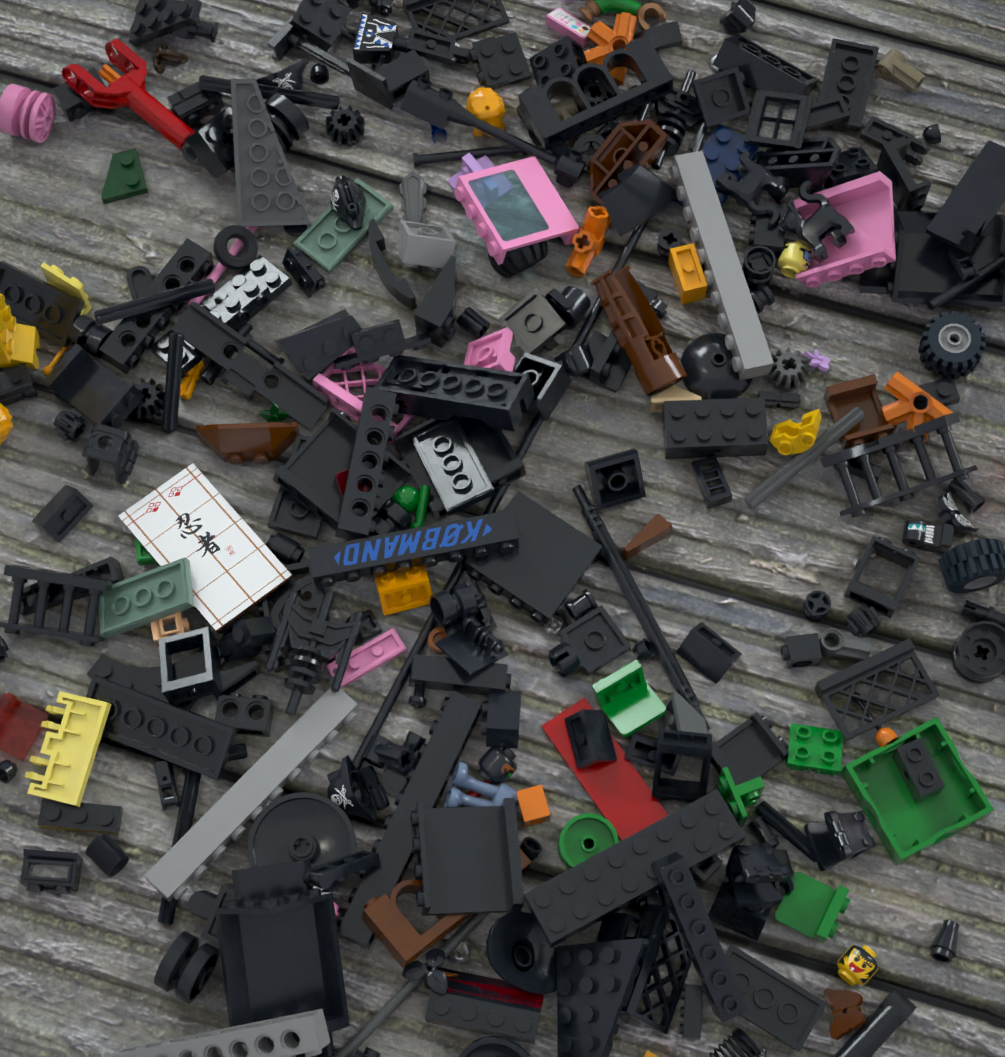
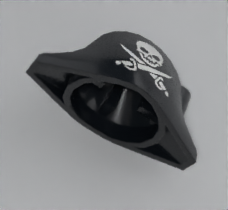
(287, 78)
(348, 202)
(350, 791)

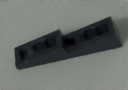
(106, 569)

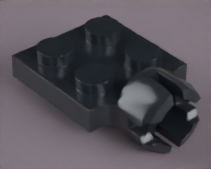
(588, 644)

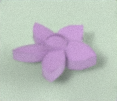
(818, 360)

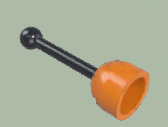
(884, 735)

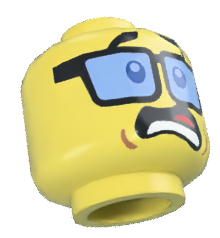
(795, 259)

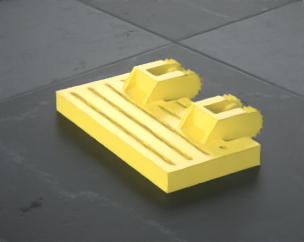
(70, 750)

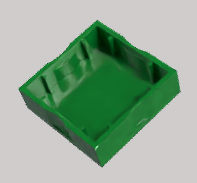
(888, 805)

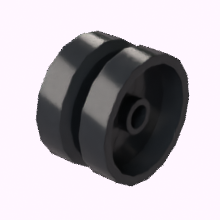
(186, 967)

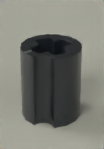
(473, 322)

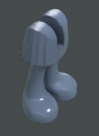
(462, 779)

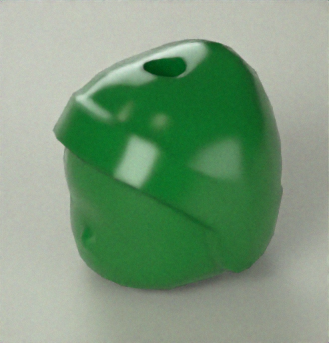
(407, 498)

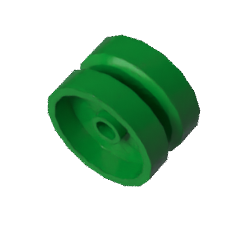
(577, 830)

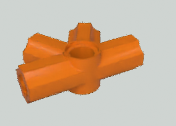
(609, 40)
(588, 240)
(905, 409)

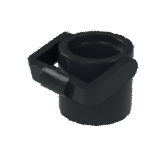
(569, 304)

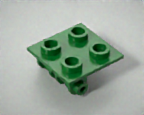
(815, 749)

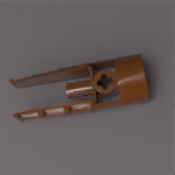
(638, 331)

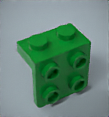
(628, 699)
(812, 908)

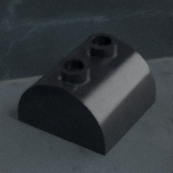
(615, 479)

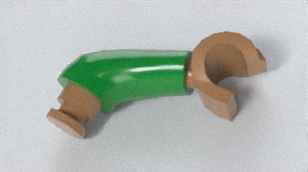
(597, 7)

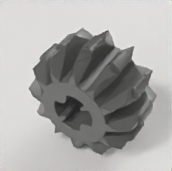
(794, 375)

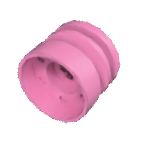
(26, 113)

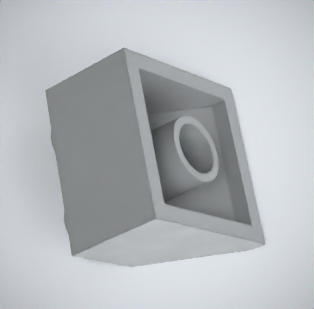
(425, 245)

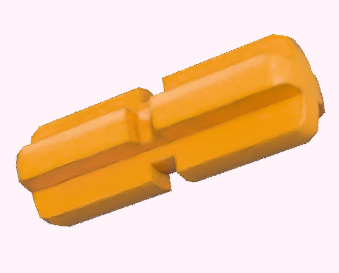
(189, 382)

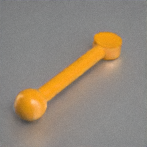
(48, 369)

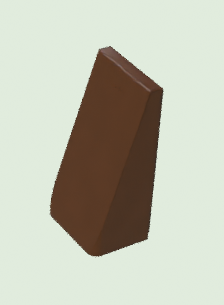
(654, 531)

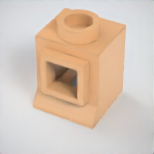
(157, 626)

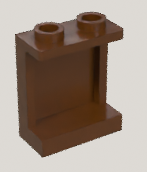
(858, 393)

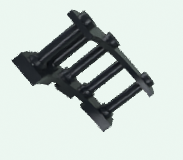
(888, 445)

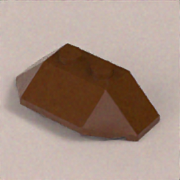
(625, 147)
(248, 441)

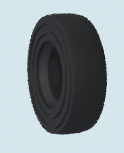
(222, 253)

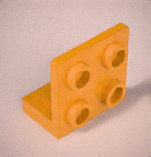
(403, 590)

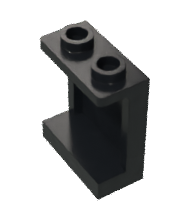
(906, 193)
(749, 750)

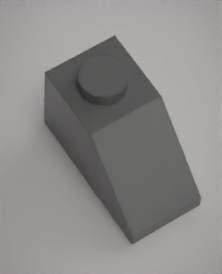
(682, 716)

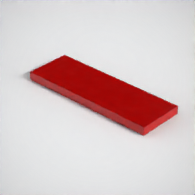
(612, 786)

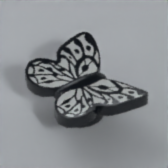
(951, 515)

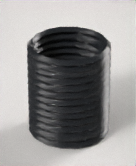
(107, 855)

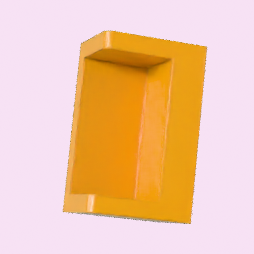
(687, 273)

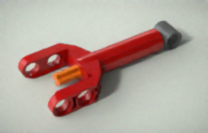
(131, 92)

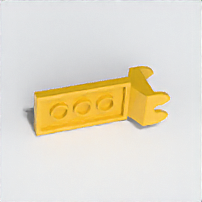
(17, 341)

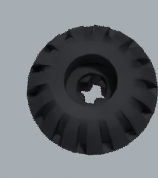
(520, 259)

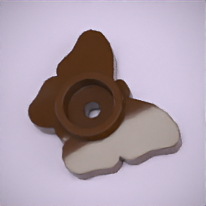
(841, 1002)

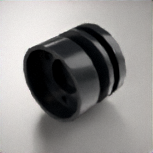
(287, 120)
(981, 638)

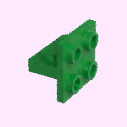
(739, 796)

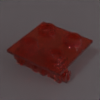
(18, 725)

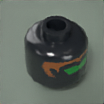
(497, 765)

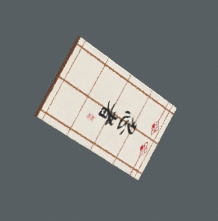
(226, 557)

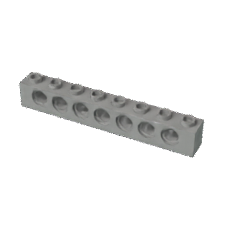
(307, 1025)

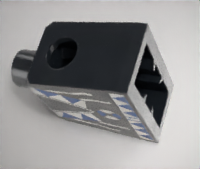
(377, 37)

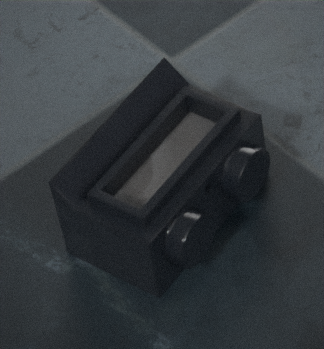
(51, 871)

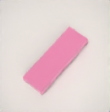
(371, 656)

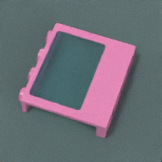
(514, 207)

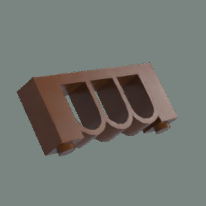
(398, 934)

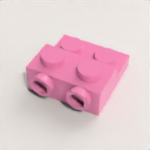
(492, 351)

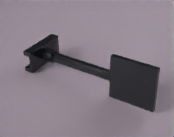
(363, 78)

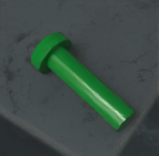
(422, 507)

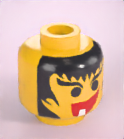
(857, 965)

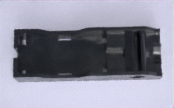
(450, 389)

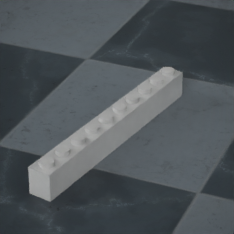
(721, 266)
(251, 793)

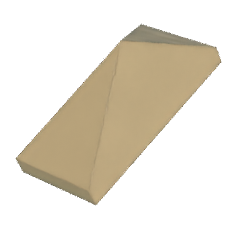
(672, 393)

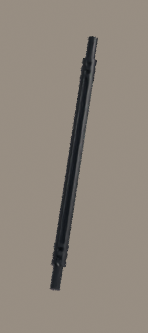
(637, 601)

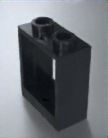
(870, 597)
(205, 683)
(681, 744)

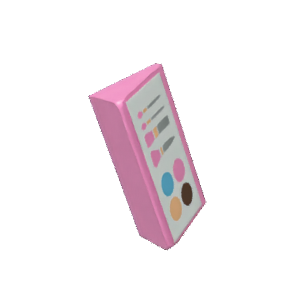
(568, 25)

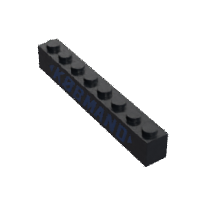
(413, 548)

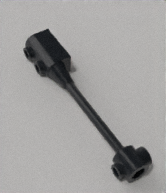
(441, 109)

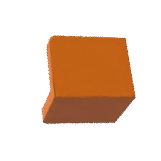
(533, 806)

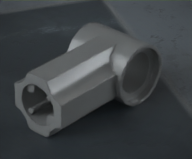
(846, 645)

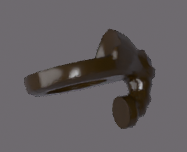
(165, 54)

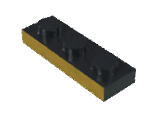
(86, 818)

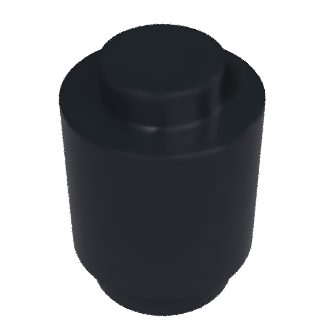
(285, 549)

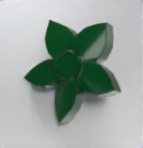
(273, 414)

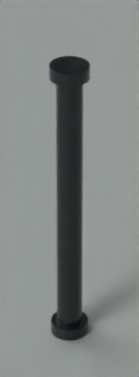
(457, 155)

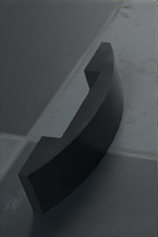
(399, 289)

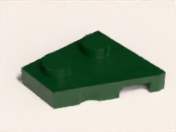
(124, 177)

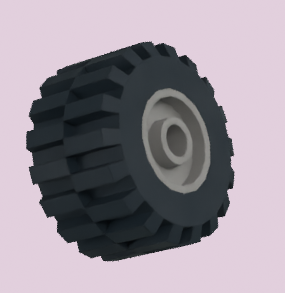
(952, 345)
(973, 565)

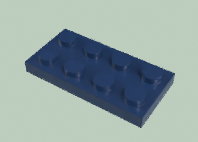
(723, 155)

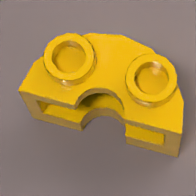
(796, 437)

